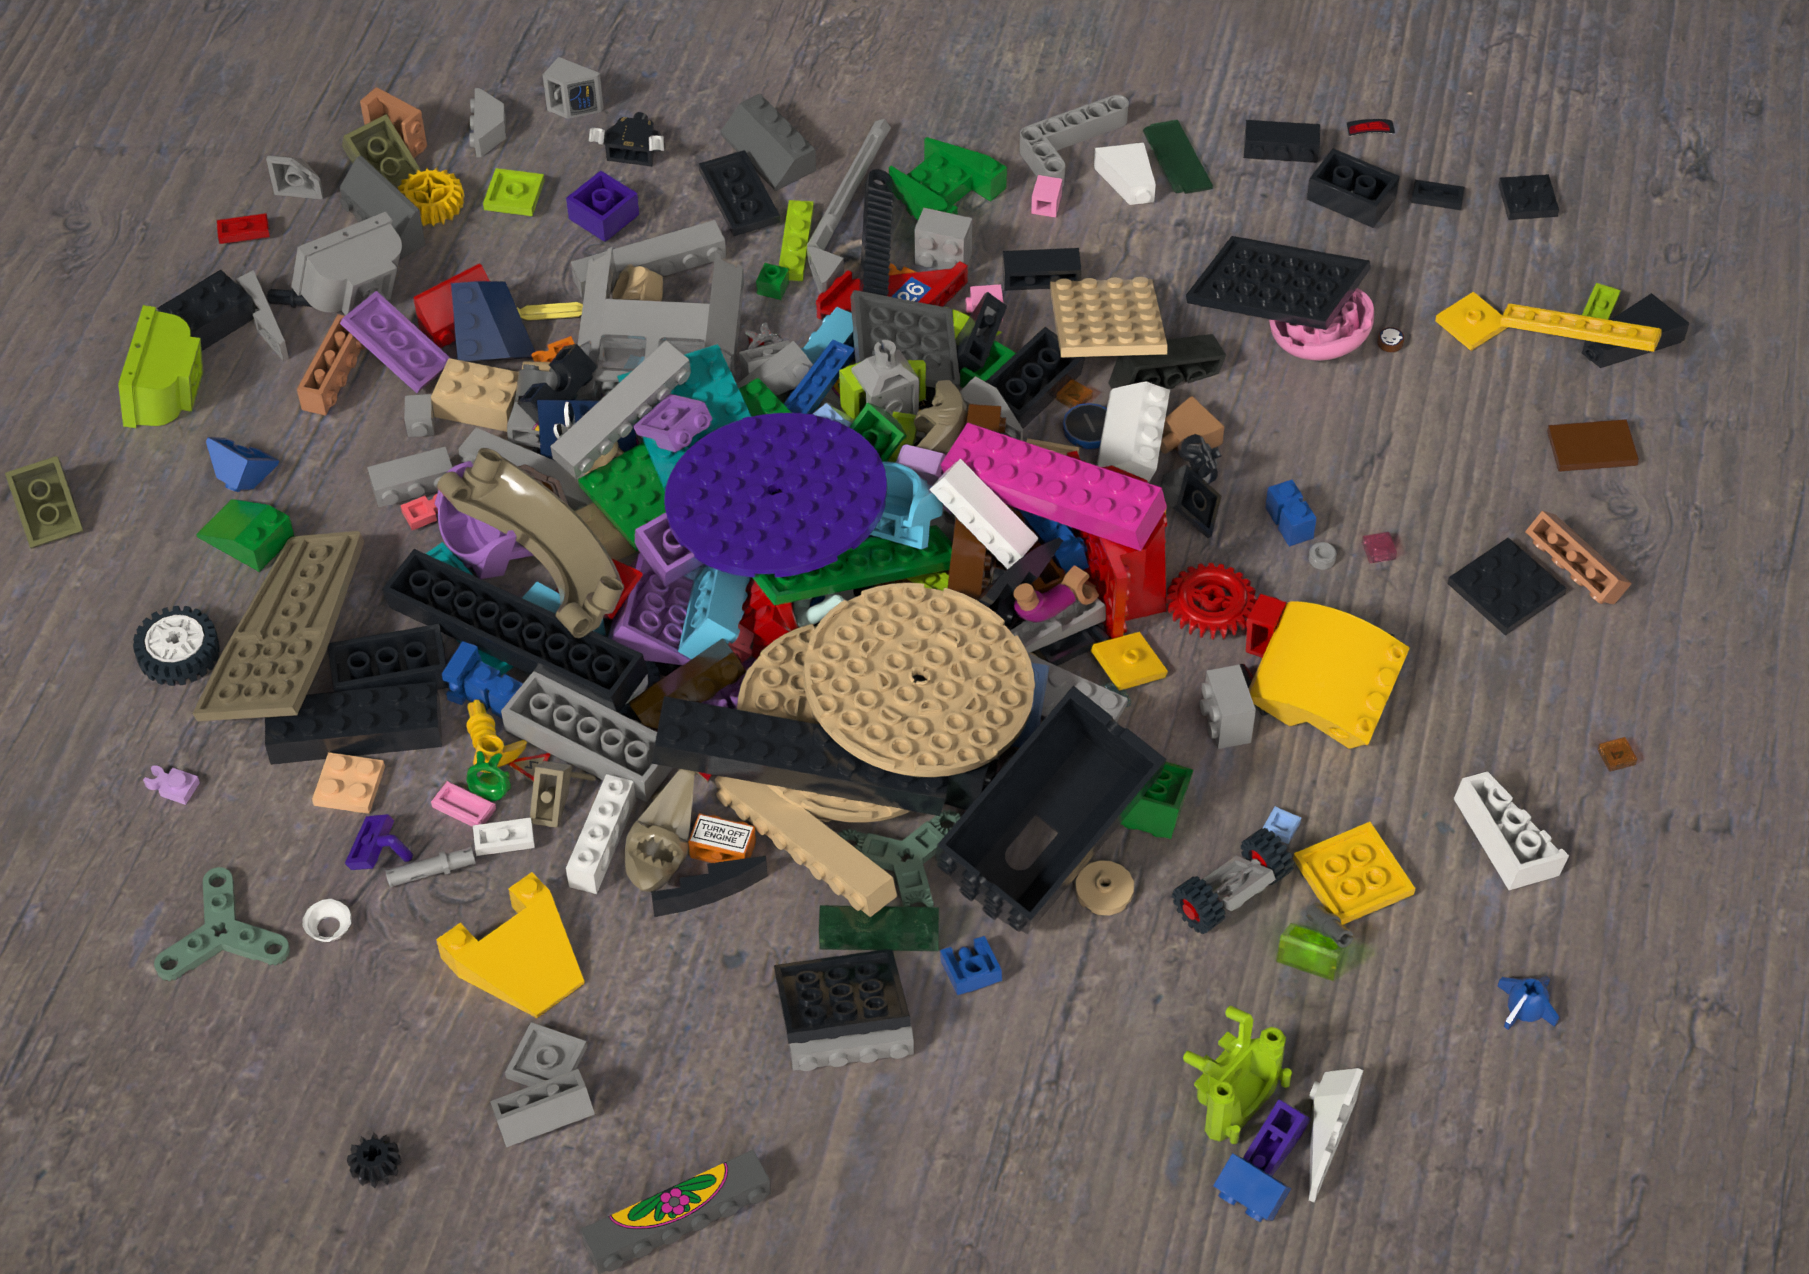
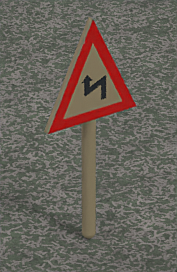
(527, 765)

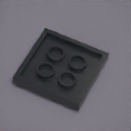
(1506, 586)

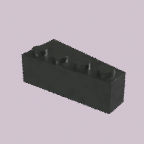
(1186, 359)

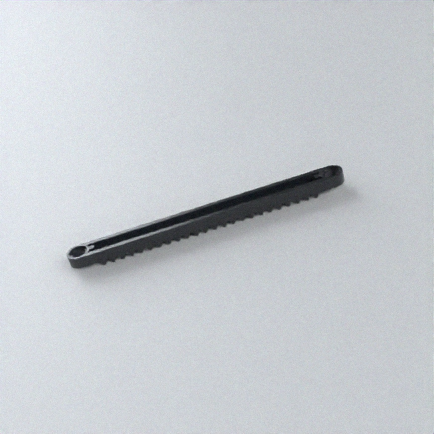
(876, 234)

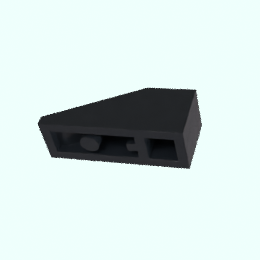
(979, 333)

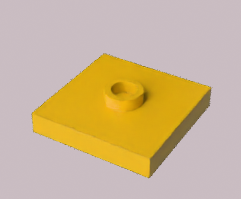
(1471, 321)
(1129, 661)

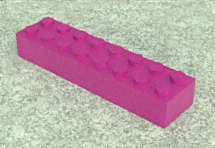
(1060, 486)

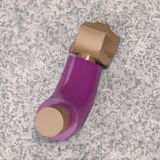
(1043, 606)

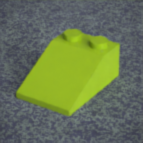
(854, 397)

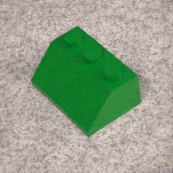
(879, 429)

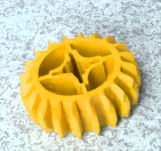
(445, 194)

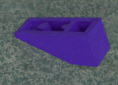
(1277, 1137)

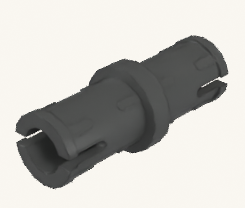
(1329, 925)

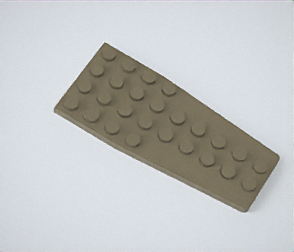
(283, 631)

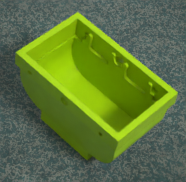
(162, 372)

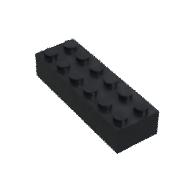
(357, 723)

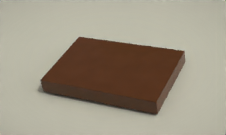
(1592, 445)

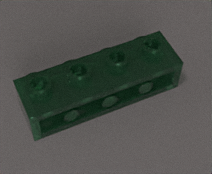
(887, 929)

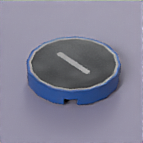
(1085, 425)

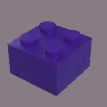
(602, 206)

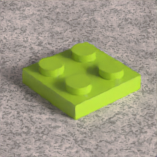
(513, 192)

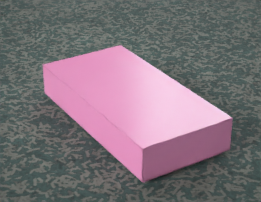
(463, 805)

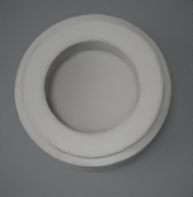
(1322, 555)

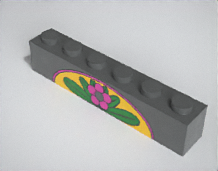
(676, 1212)

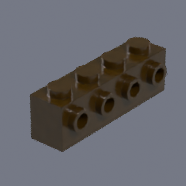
(693, 681)

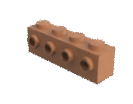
(329, 369)
(1578, 558)

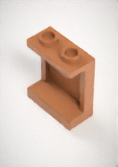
(403, 116)

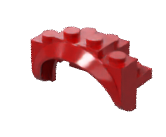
(765, 618)

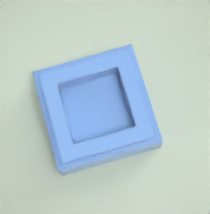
(1282, 824)

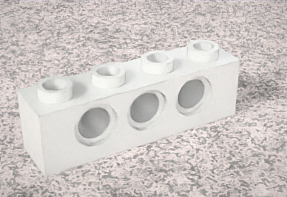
(601, 834)

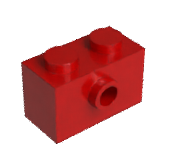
(1262, 623)

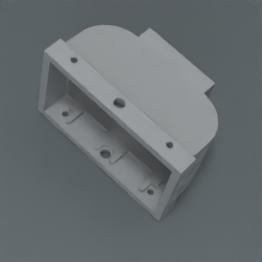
(344, 271)

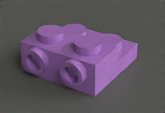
(674, 422)

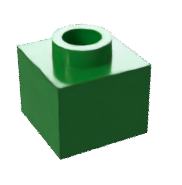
(772, 281)

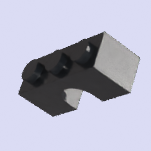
(573, 371)

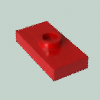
(243, 228)

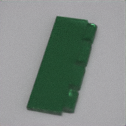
(1177, 157)

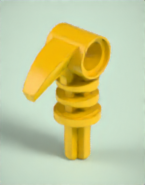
(484, 738)

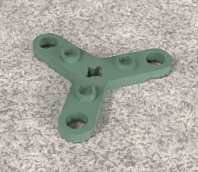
(920, 845)
(220, 914)

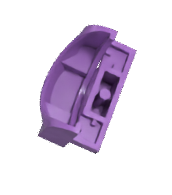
(475, 541)

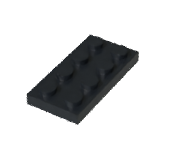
(739, 193)

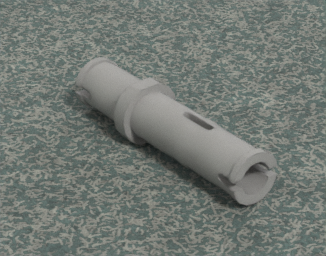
(421, 869)

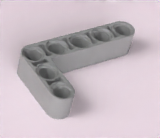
(1043, 139)

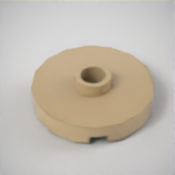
(1104, 899)

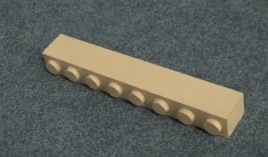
(810, 843)

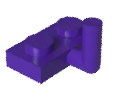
(370, 841)

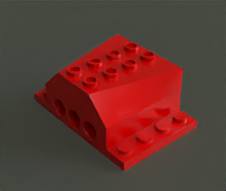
(1126, 579)

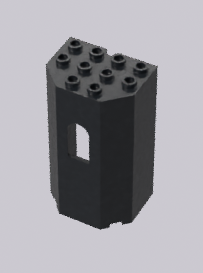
(1074, 775)

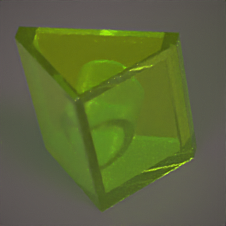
(1309, 951)

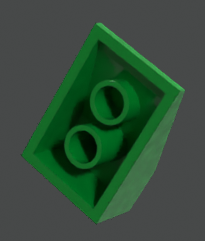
(248, 532)
(1162, 803)

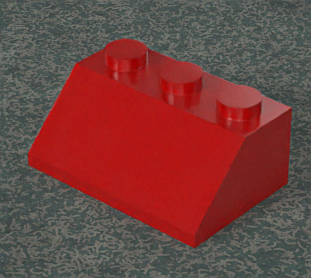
(435, 307)

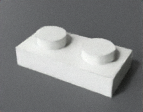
(503, 836)

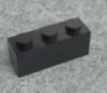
(1281, 141)
(1039, 267)

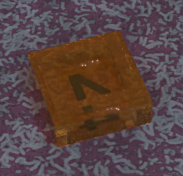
(1074, 394)
(1617, 754)

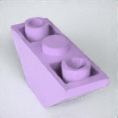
(924, 463)

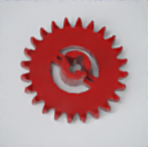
(1211, 599)

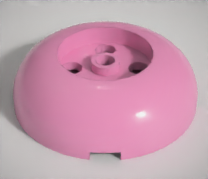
(1342, 336)

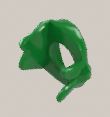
(491, 785)

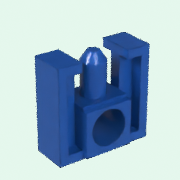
(458, 668)
(972, 971)

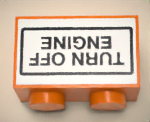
(721, 839)

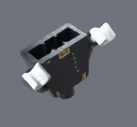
(630, 140)

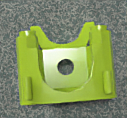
(1239, 1079)

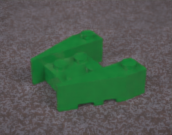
(947, 177)

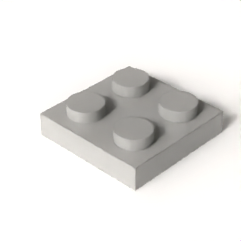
(544, 1055)

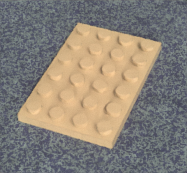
(1107, 317)

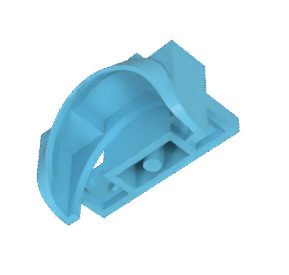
(907, 507)

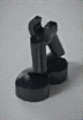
(1200, 456)

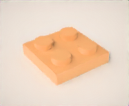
(348, 783)

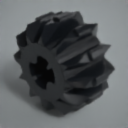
(363, 1156)

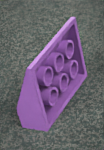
(653, 616)

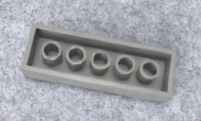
(584, 733)

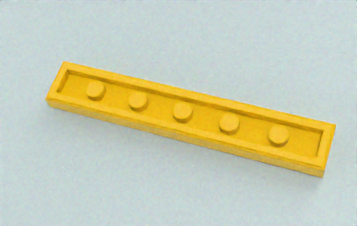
(1581, 327)

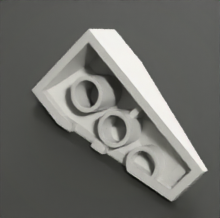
(1330, 1113)

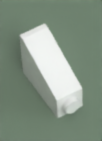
(1127, 171)

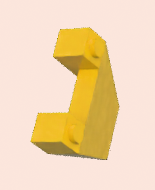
(521, 960)

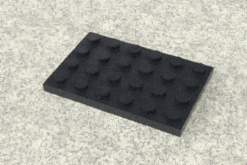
(1278, 282)

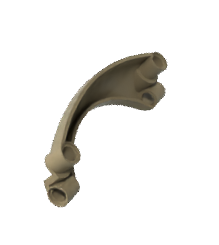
(548, 528)

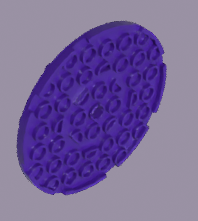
(827, 503)

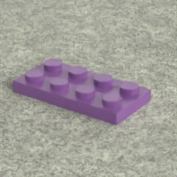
(395, 341)

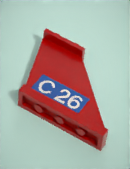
(925, 287)

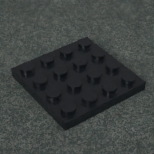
(841, 996)

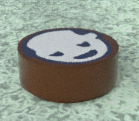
(1390, 339)

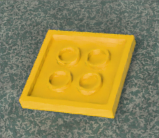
(1354, 873)

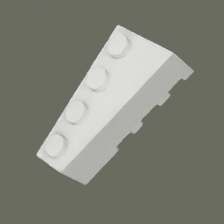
(1506, 833)

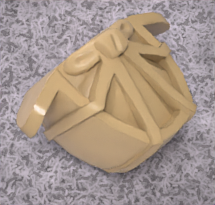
(638, 284)

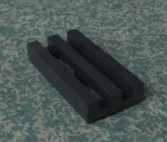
(1437, 194)

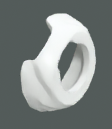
(325, 909)

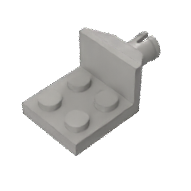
(889, 380)

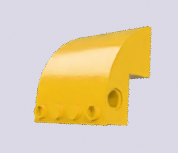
(1328, 672)

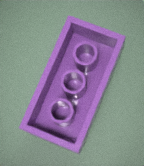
(663, 551)

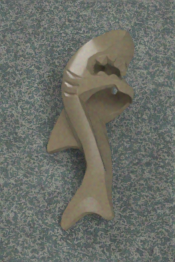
(946, 415)
(660, 835)

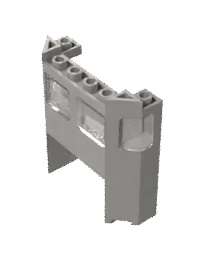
(625, 332)

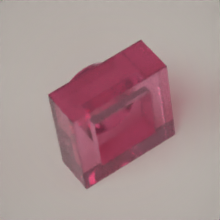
(1379, 547)

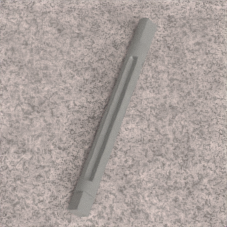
(849, 185)

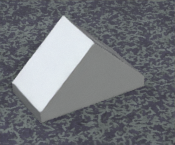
(824, 267)

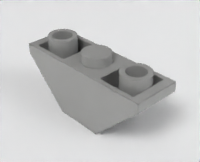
(487, 122)

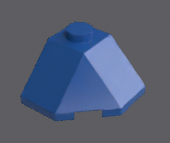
(237, 465)

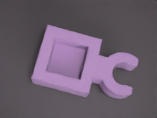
(173, 786)

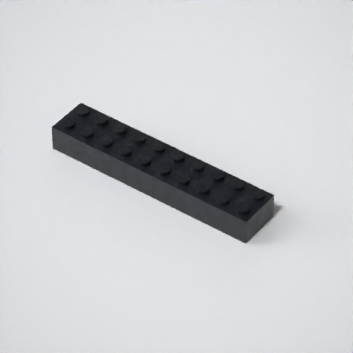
(514, 630)
(782, 755)

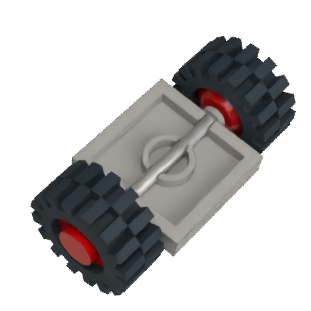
(1234, 881)

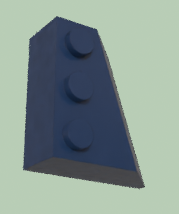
(488, 323)

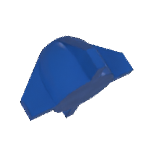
(1528, 1000)

